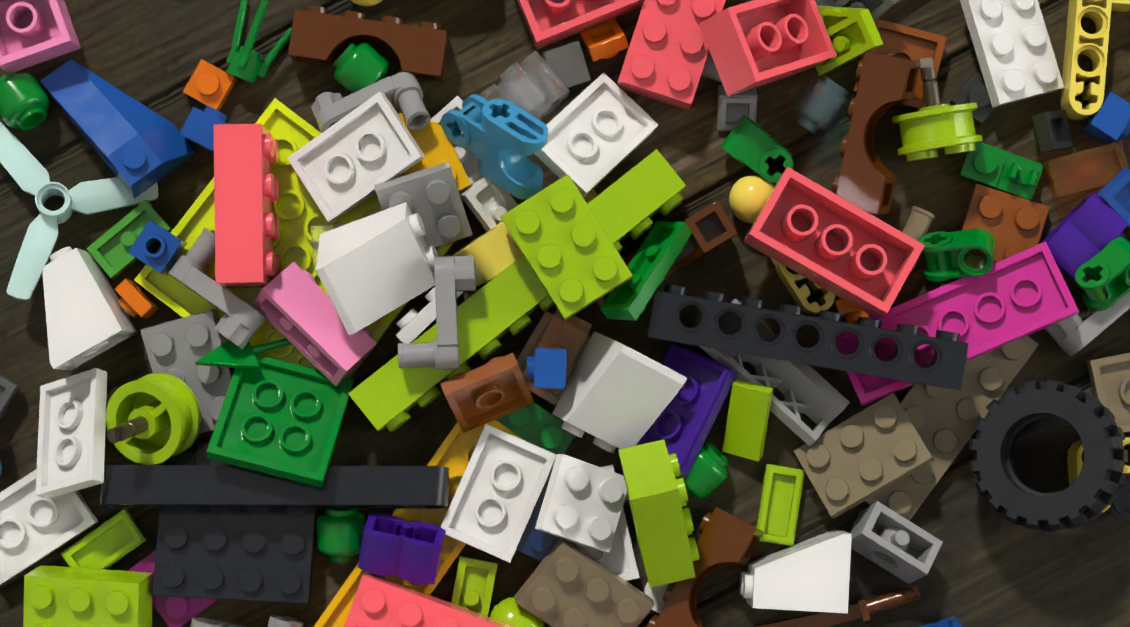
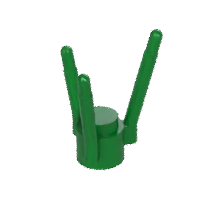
(244, 61)

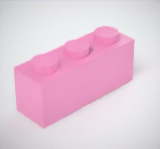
(312, 324)

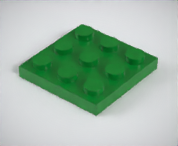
(280, 421)

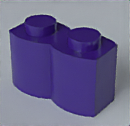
(1083, 234)
(401, 549)

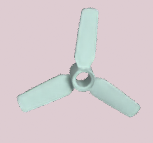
(43, 231)

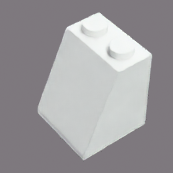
(375, 265)
(80, 309)
(615, 394)
(803, 576)

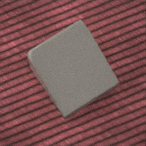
(568, 64)
(733, 107)

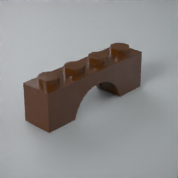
(322, 36)
(882, 84)
(709, 229)
(722, 543)

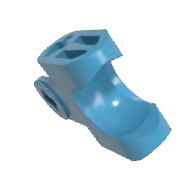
(502, 140)

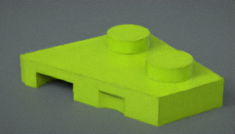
(851, 34)

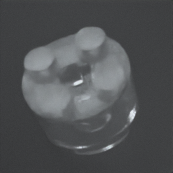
(530, 86)

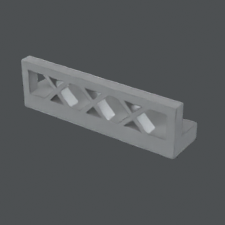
(800, 384)

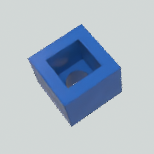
(1110, 121)
(200, 126)
(170, 248)
(547, 368)

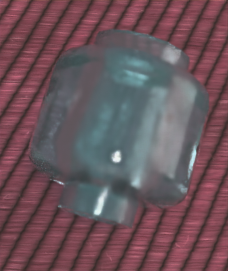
(821, 104)

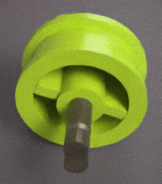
(937, 123)
(153, 418)

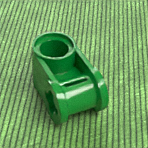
(753, 146)
(953, 254)
(1109, 272)

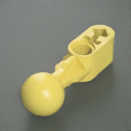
(746, 202)

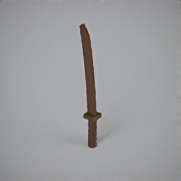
(860, 609)

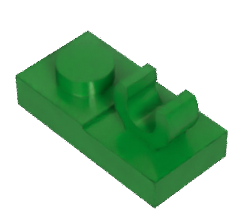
(1001, 170)

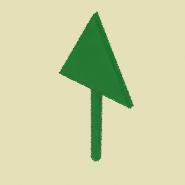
(232, 356)

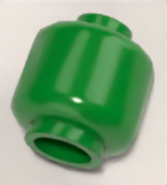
(359, 67)
(22, 101)
(707, 472)
(340, 533)

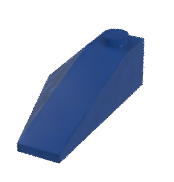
(124, 132)

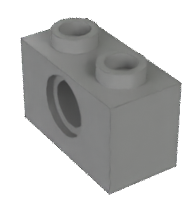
(894, 542)

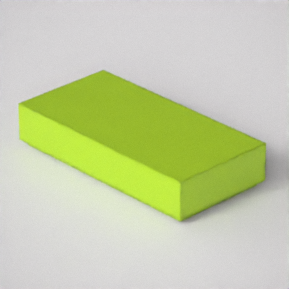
(747, 419)
(780, 504)
(106, 543)

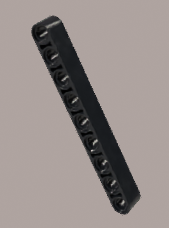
(244, 488)

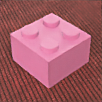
(34, 32)

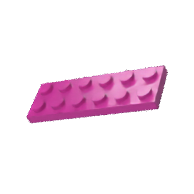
(986, 310)

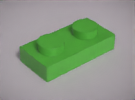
(113, 246)

